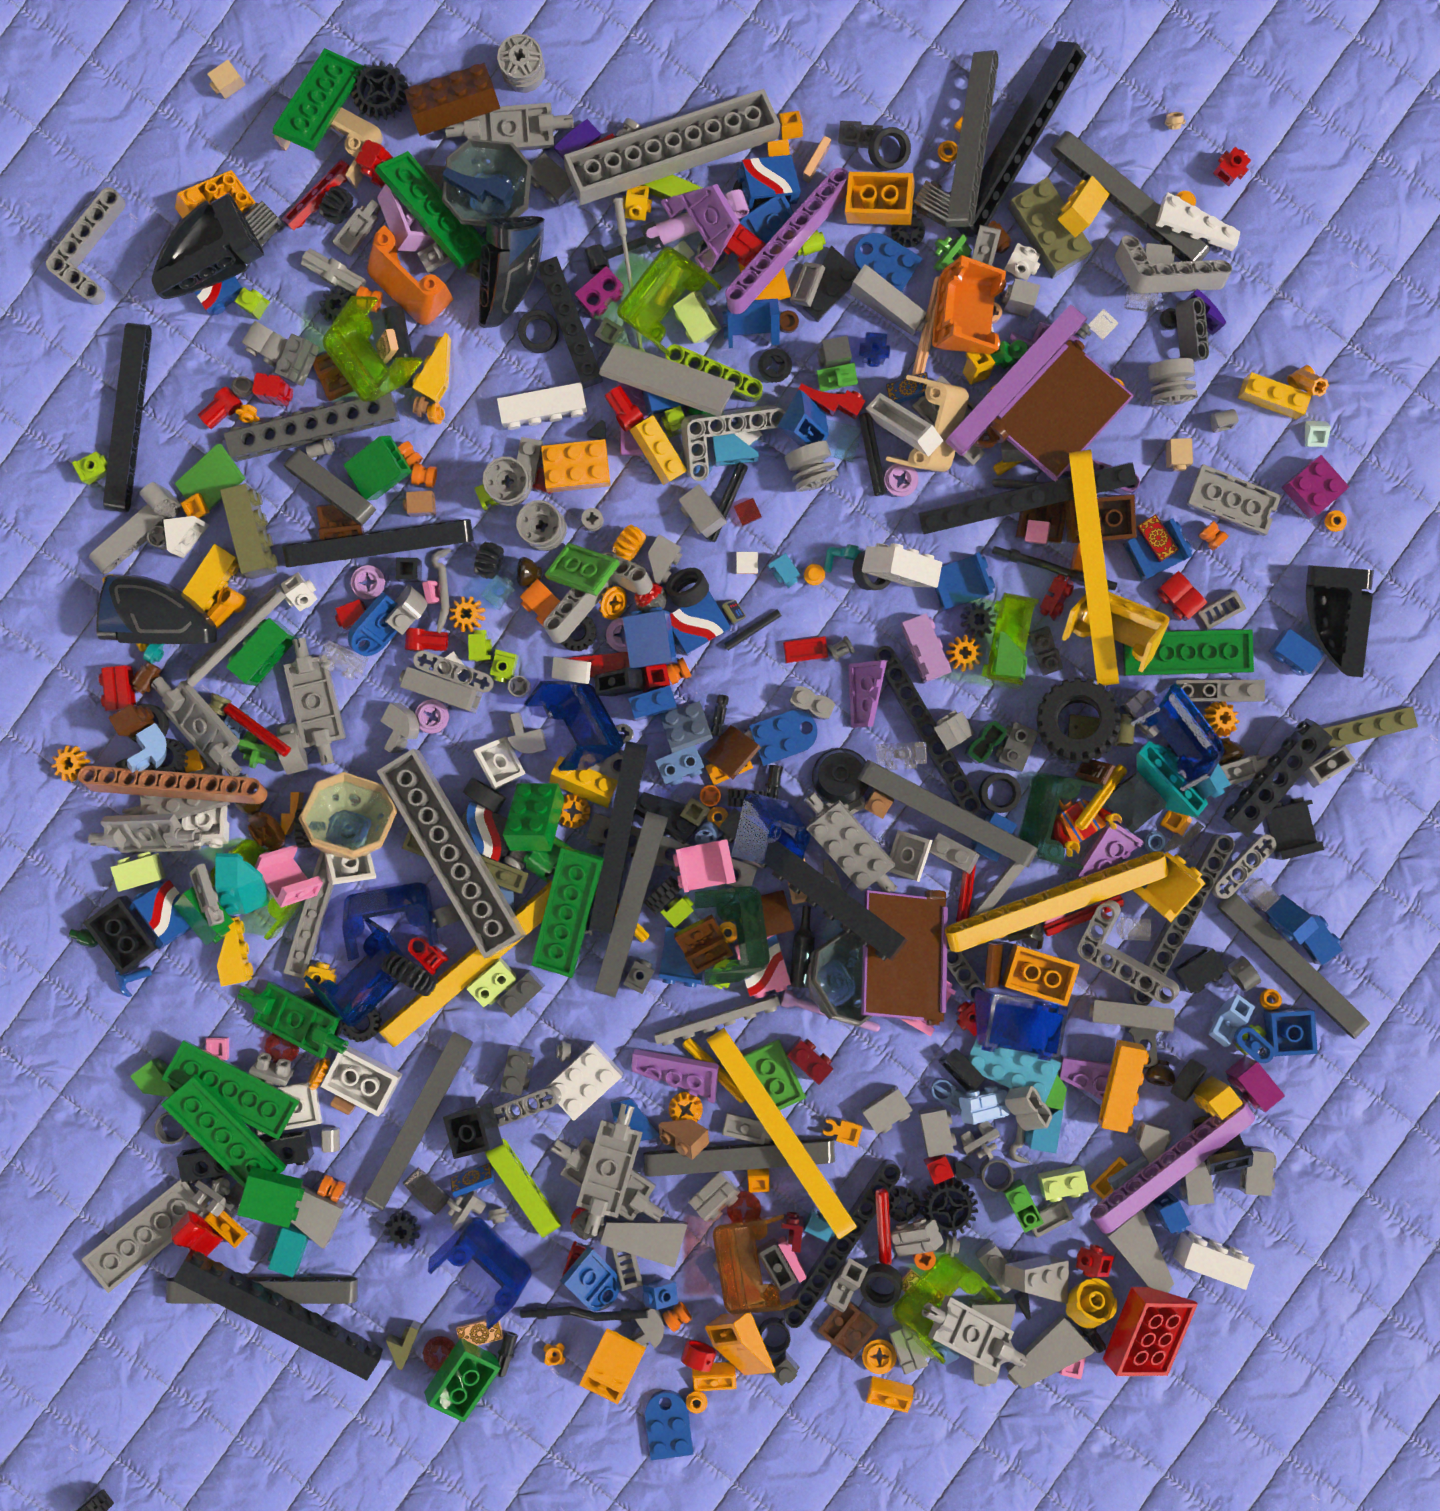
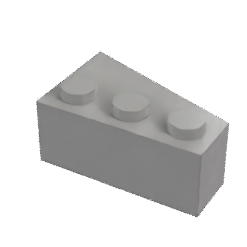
(1040, 1276)

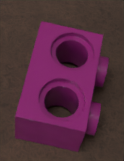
(595, 287)

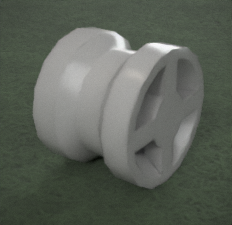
(592, 524)

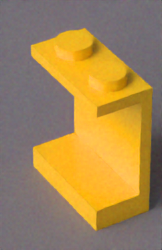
(1173, 892)

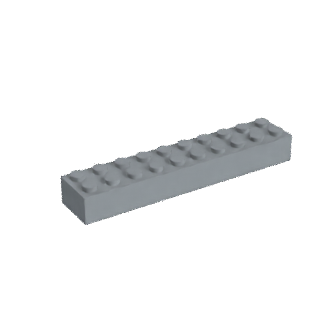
(671, 146)
(451, 853)

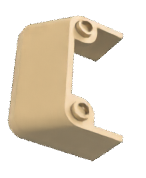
(357, 132)
(951, 413)

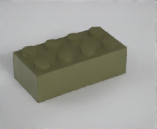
(1037, 216)
(249, 531)

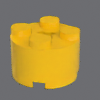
(1091, 1303)

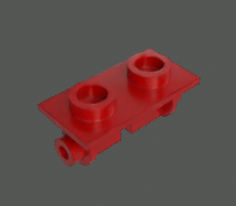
(1055, 605)

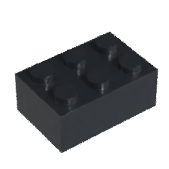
(123, 935)

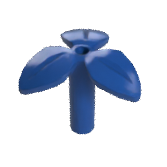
(123, 979)

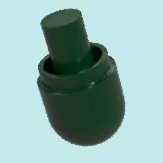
(83, 937)

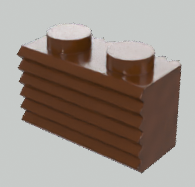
(132, 720)

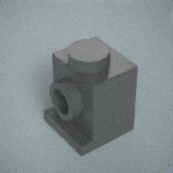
(639, 984)
(785, 1368)

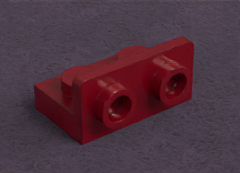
(795, 1225)

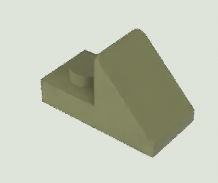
(401, 1348)

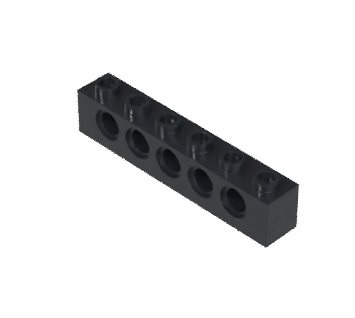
(570, 322)
(1289, 773)
(192, 1171)

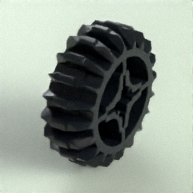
(370, 104)
(409, 973)
(958, 1205)

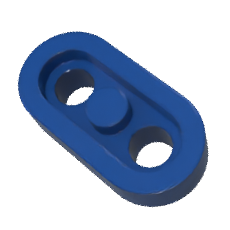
(1253, 1044)

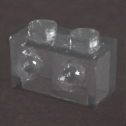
(343, 660)
(904, 754)

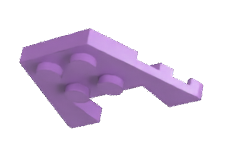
(712, 218)

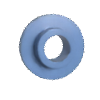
(1160, 838)

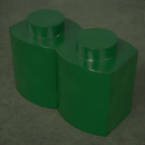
(982, 747)

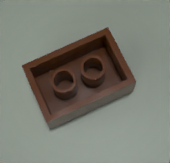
(1115, 515)

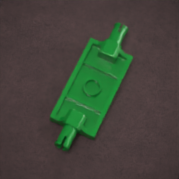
(294, 1019)

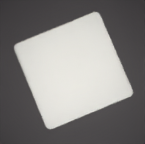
(684, 249)

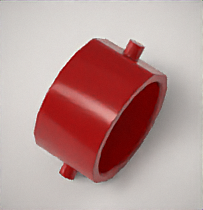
(698, 1355)

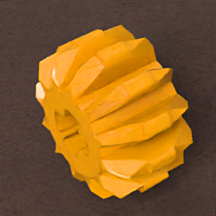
(629, 542)
(470, 605)
(969, 648)
(1226, 724)
(65, 769)

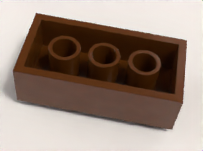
(452, 99)

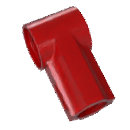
(224, 404)
(626, 413)
(422, 640)

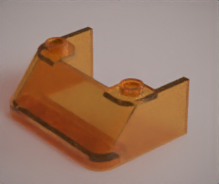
(740, 1267)

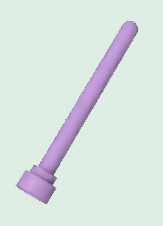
(790, 1000)

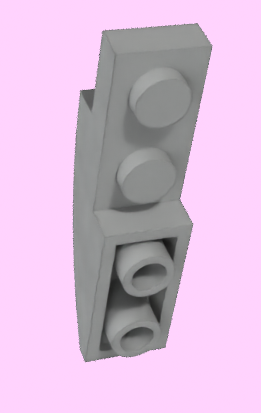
(1224, 690)

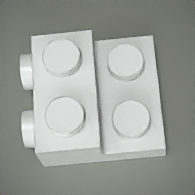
(211, 825)

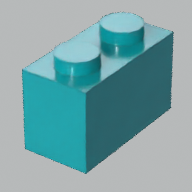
(288, 1250)

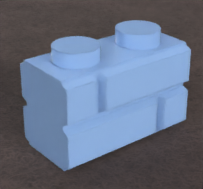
(984, 1105)

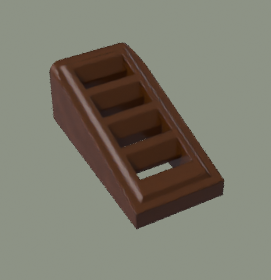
(1095, 772)

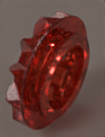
(288, 1054)
(751, 1201)
(432, 1347)

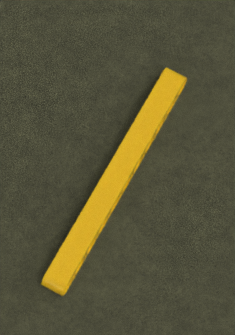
(1094, 567)
(1056, 901)
(458, 976)
(781, 1133)

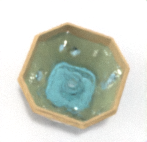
(348, 816)

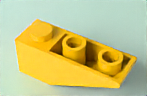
(435, 375)
(233, 959)

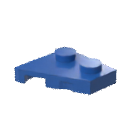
(638, 1120)

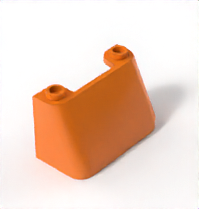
(419, 299)
(967, 306)

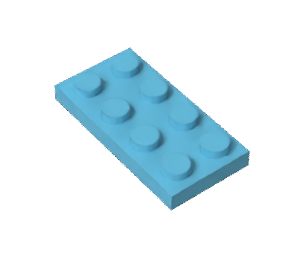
(1015, 1068)

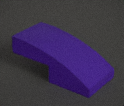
(578, 138)
(1214, 318)

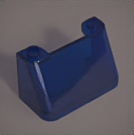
(1019, 1024)

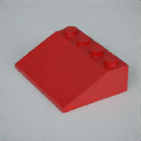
(1148, 1333)

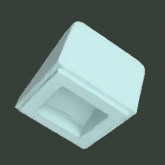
(1317, 433)

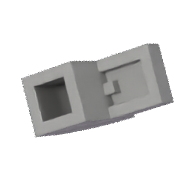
(409, 607)
(404, 726)
(523, 741)
(297, 757)
(845, 1283)
(651, 1328)

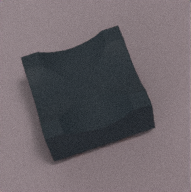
(1135, 801)

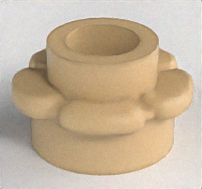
(1174, 120)

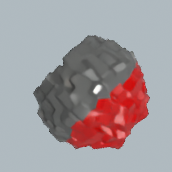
(655, 598)
(578, 1223)

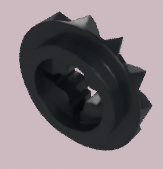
(916, 235)
(778, 356)
(907, 1195)

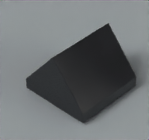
(597, 432)
(961, 1169)

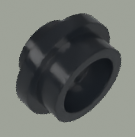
(1168, 319)

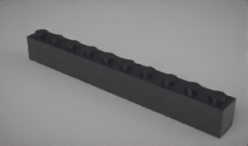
(1025, 130)
(1021, 499)
(825, 894)
(278, 1314)

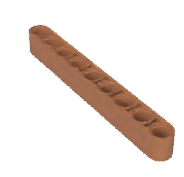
(180, 789)

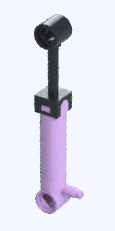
(659, 234)

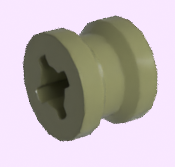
(218, 703)

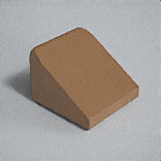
(343, 1105)

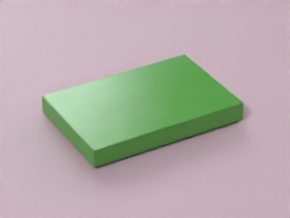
(210, 475)
(582, 569)
(776, 1074)

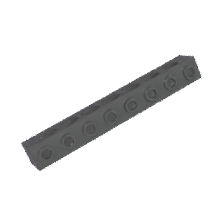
(281, 441)
(601, 823)

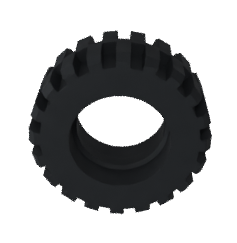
(1078, 692)

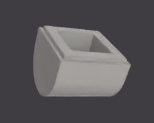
(1223, 420)
(330, 1139)

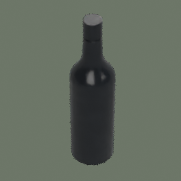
(395, 320)
(802, 948)

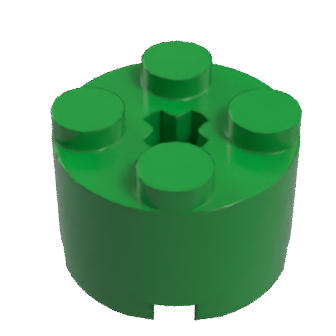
(544, 862)

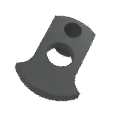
(1150, 1036)

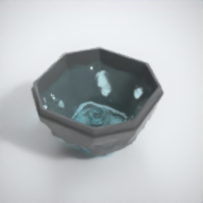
(482, 160)
(836, 978)

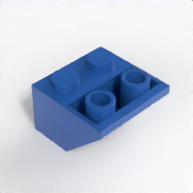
(804, 421)

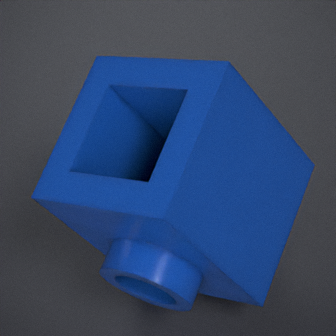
(660, 1294)

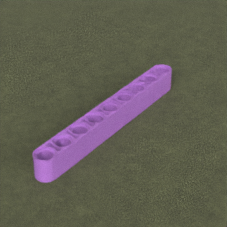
(787, 241)
(1015, 380)
(1169, 1168)

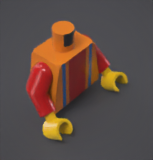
(1069, 834)

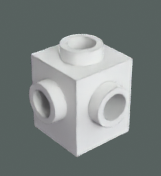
(1023, 262)
(299, 592)

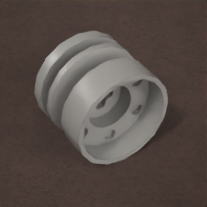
(523, 74)
(1172, 381)
(810, 463)
(497, 474)
(530, 522)

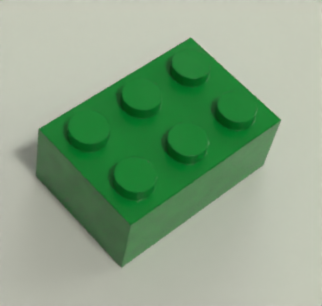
(261, 651)
(533, 817)
(462, 1380)

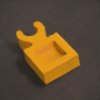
(846, 1132)

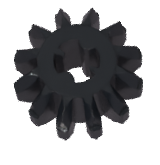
(336, 205)
(338, 298)
(488, 560)
(984, 614)
(397, 1235)

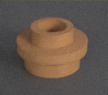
(420, 406)

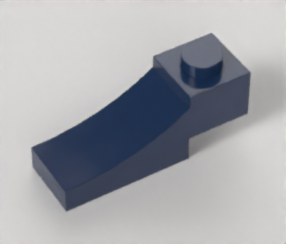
(480, 188)

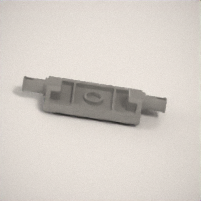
(524, 125)
(314, 702)
(199, 725)
(179, 807)
(145, 834)
(850, 845)
(609, 1169)
(637, 1191)
(972, 1334)

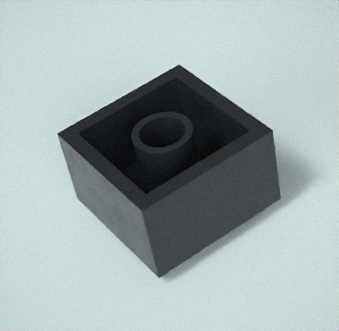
(472, 1130)

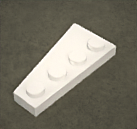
(1189, 218)

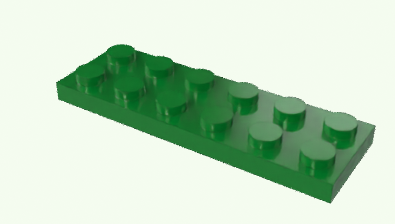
(317, 100)
(425, 203)
(1197, 654)
(567, 911)
(245, 1094)
(220, 1130)

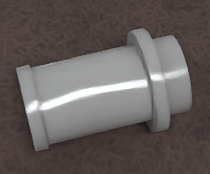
(320, 448)

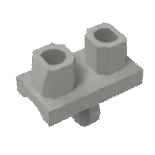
(433, 257)
(270, 1072)
(989, 1134)
(219, 1188)
(462, 1209)

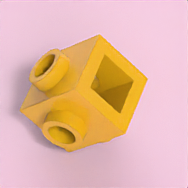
(637, 203)
(321, 969)

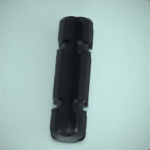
(719, 715)

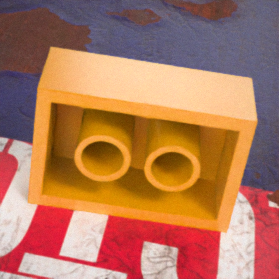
(879, 198)
(576, 466)
(1040, 974)

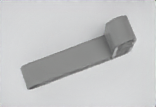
(85, 244)
(1167, 276)
(723, 427)
(133, 533)
(578, 604)
(1120, 959)

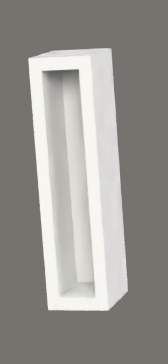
(542, 406)
(904, 424)

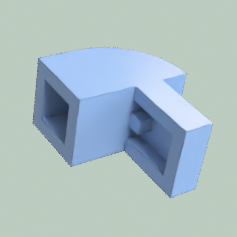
(153, 746)
(1229, 1018)

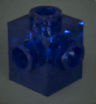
(875, 342)

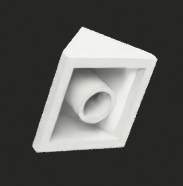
(183, 534)
(499, 762)
(909, 855)
(345, 870)

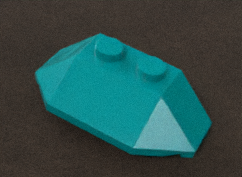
(1159, 769)
(239, 884)

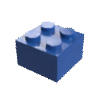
(1291, 1031)

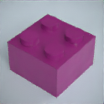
(1315, 487)
(1254, 1083)

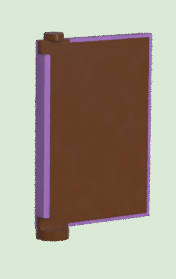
(1060, 410)
(917, 977)

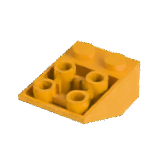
(212, 190)
(740, 1343)
(612, 1366)

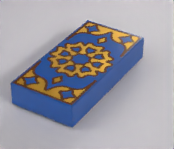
(906, 389)
(472, 1180)

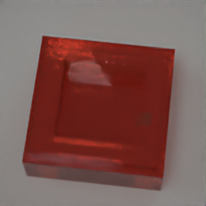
(747, 512)

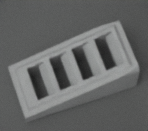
(1236, 598)
(634, 1284)

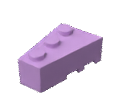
(404, 226)
(925, 648)

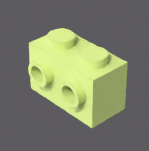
(696, 317)
(138, 871)
(492, 982)
(1062, 1183)

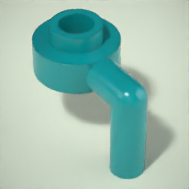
(849, 552)
(153, 653)

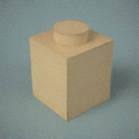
(225, 79)
(1179, 454)

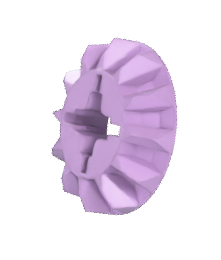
(911, 478)
(361, 575)
(615, 642)
(431, 706)

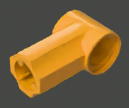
(1307, 380)
(227, 603)

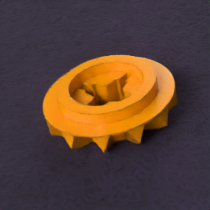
(615, 609)
(578, 819)
(318, 1073)
(683, 1099)
(886, 1362)

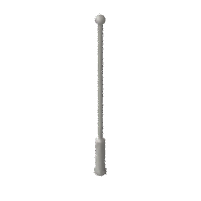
(620, 217)

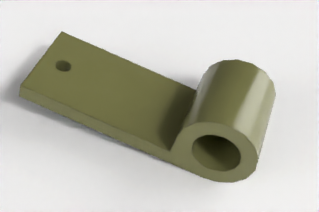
(1085, 726)

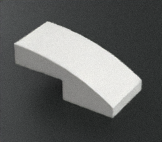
(571, 670)

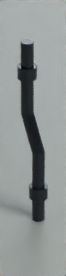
(1015, 555)
(624, 1315)

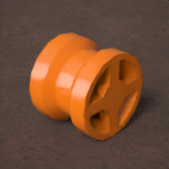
(927, 1263)

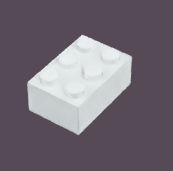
(902, 565)
(362, 1080)
(585, 1080)
(1213, 1259)

